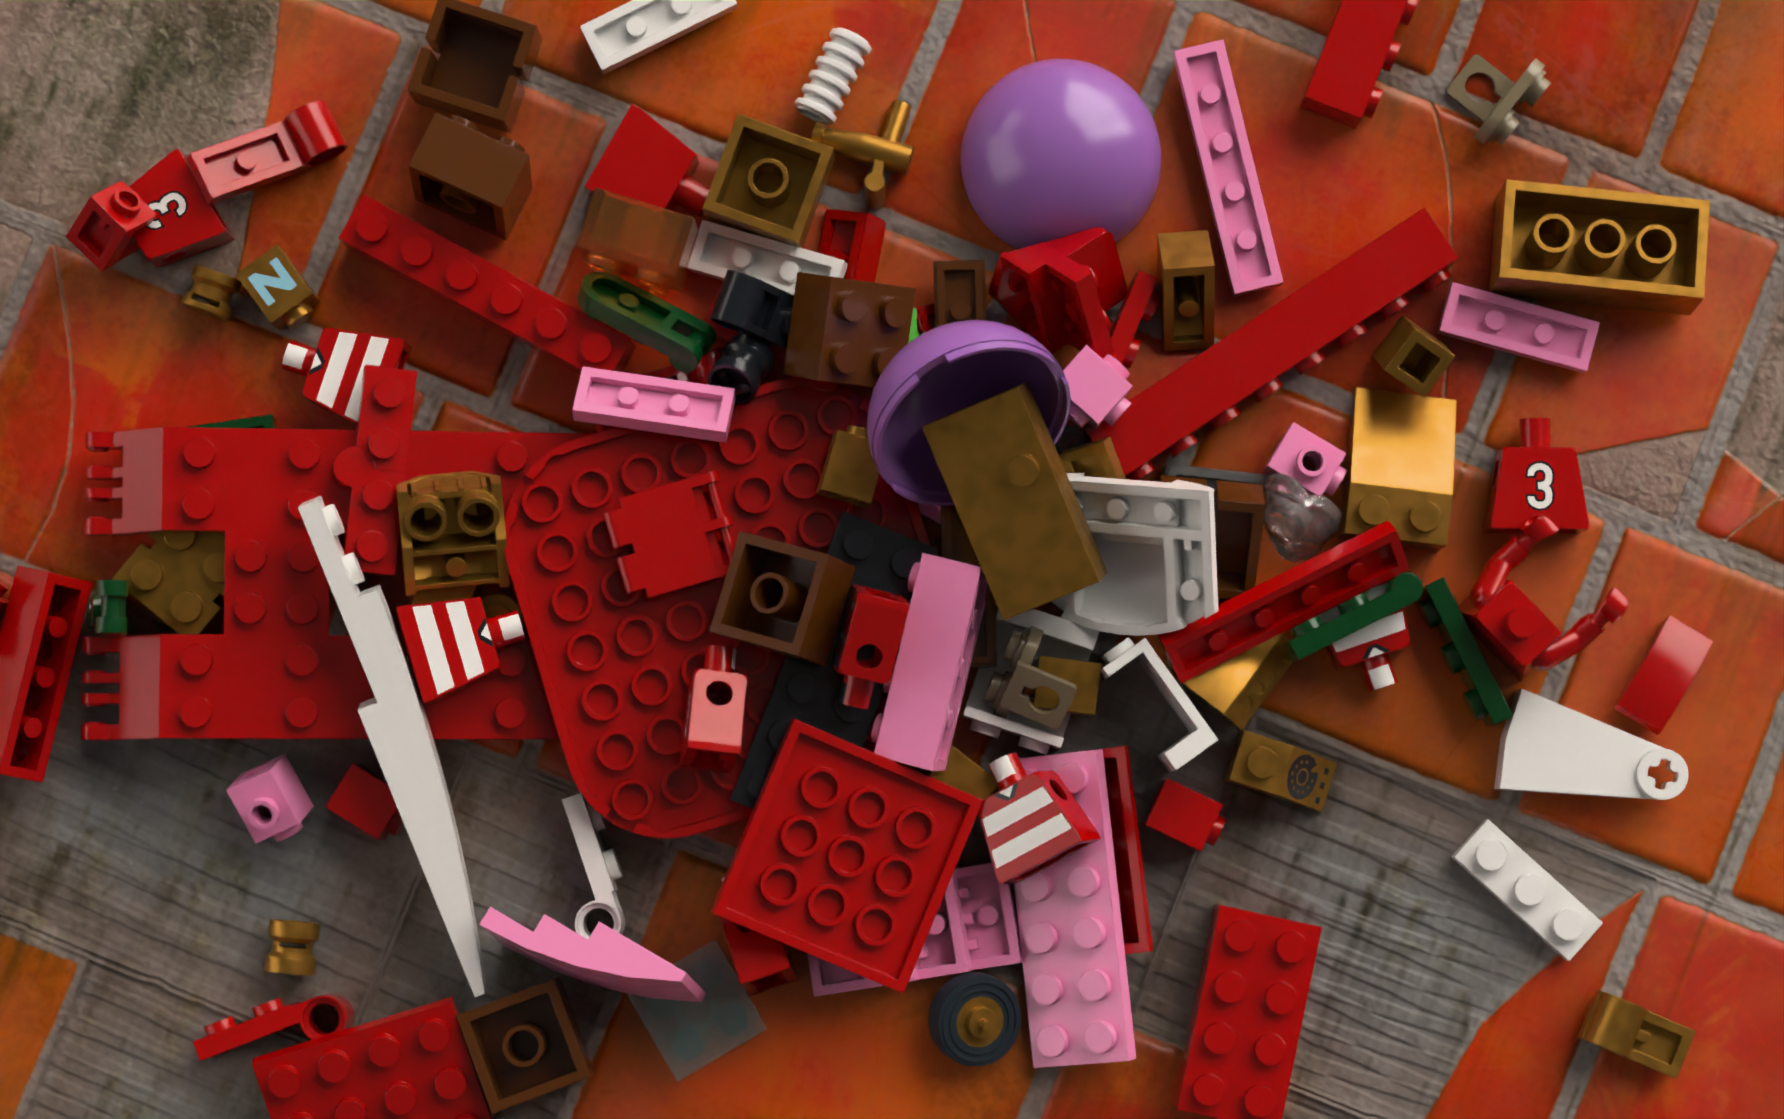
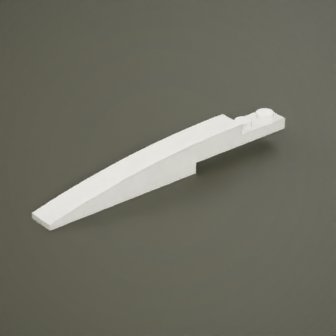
(401, 736)

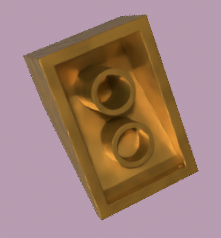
(1400, 467)

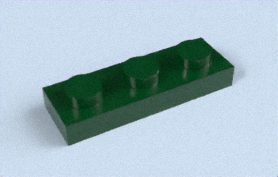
(1463, 654)

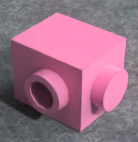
(1096, 389)
(1303, 444)
(271, 800)

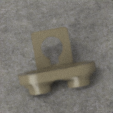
(1498, 119)
(1006, 689)

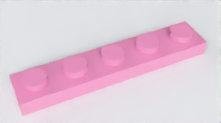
(1228, 168)

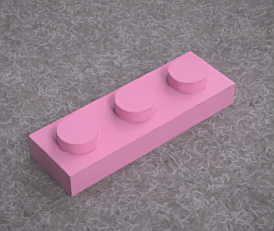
(1518, 327)
(654, 404)

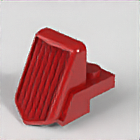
(1063, 289)

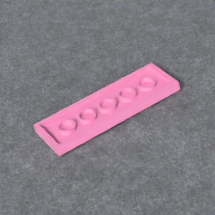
(1076, 936)

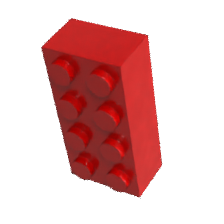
(1246, 1015)

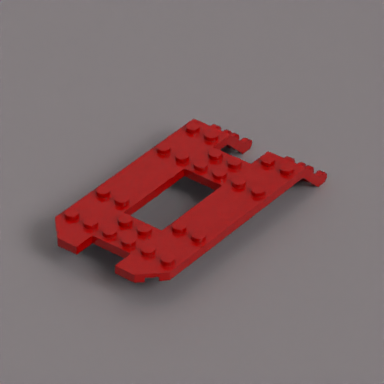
(276, 663)

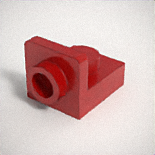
(109, 224)

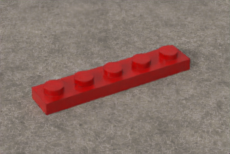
(1285, 601)

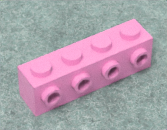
(931, 663)

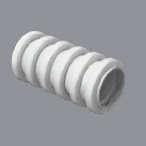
(833, 75)

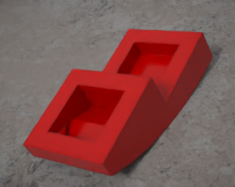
(1663, 675)

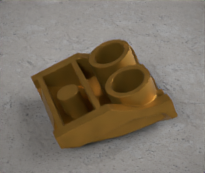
(452, 531)
(1243, 681)

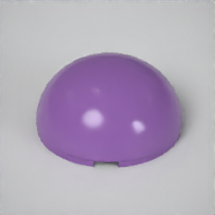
(1060, 153)
(946, 373)

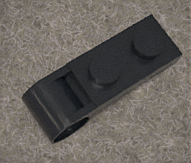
(754, 308)

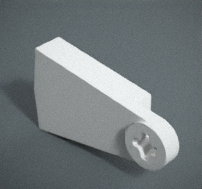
(1573, 754)

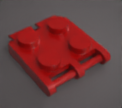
(671, 536)

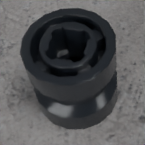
(742, 366)

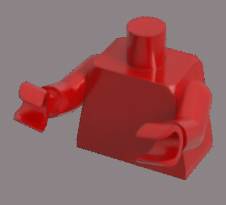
(1514, 625)

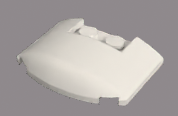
(1156, 554)

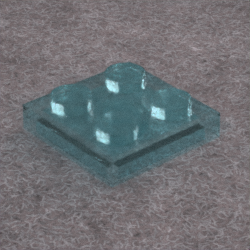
(702, 1031)

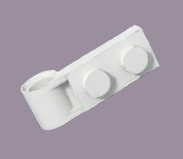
(600, 865)

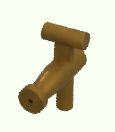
(879, 152)

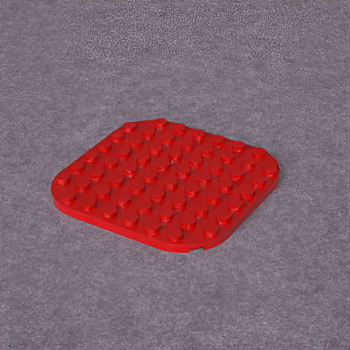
(624, 662)

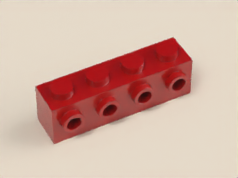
(35, 665)

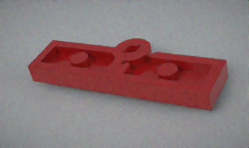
(376, 467)

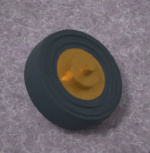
(974, 1019)

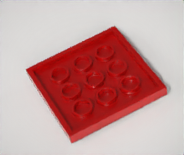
(846, 855)
(378, 1070)

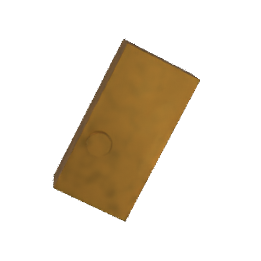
(1599, 247)
(1015, 501)

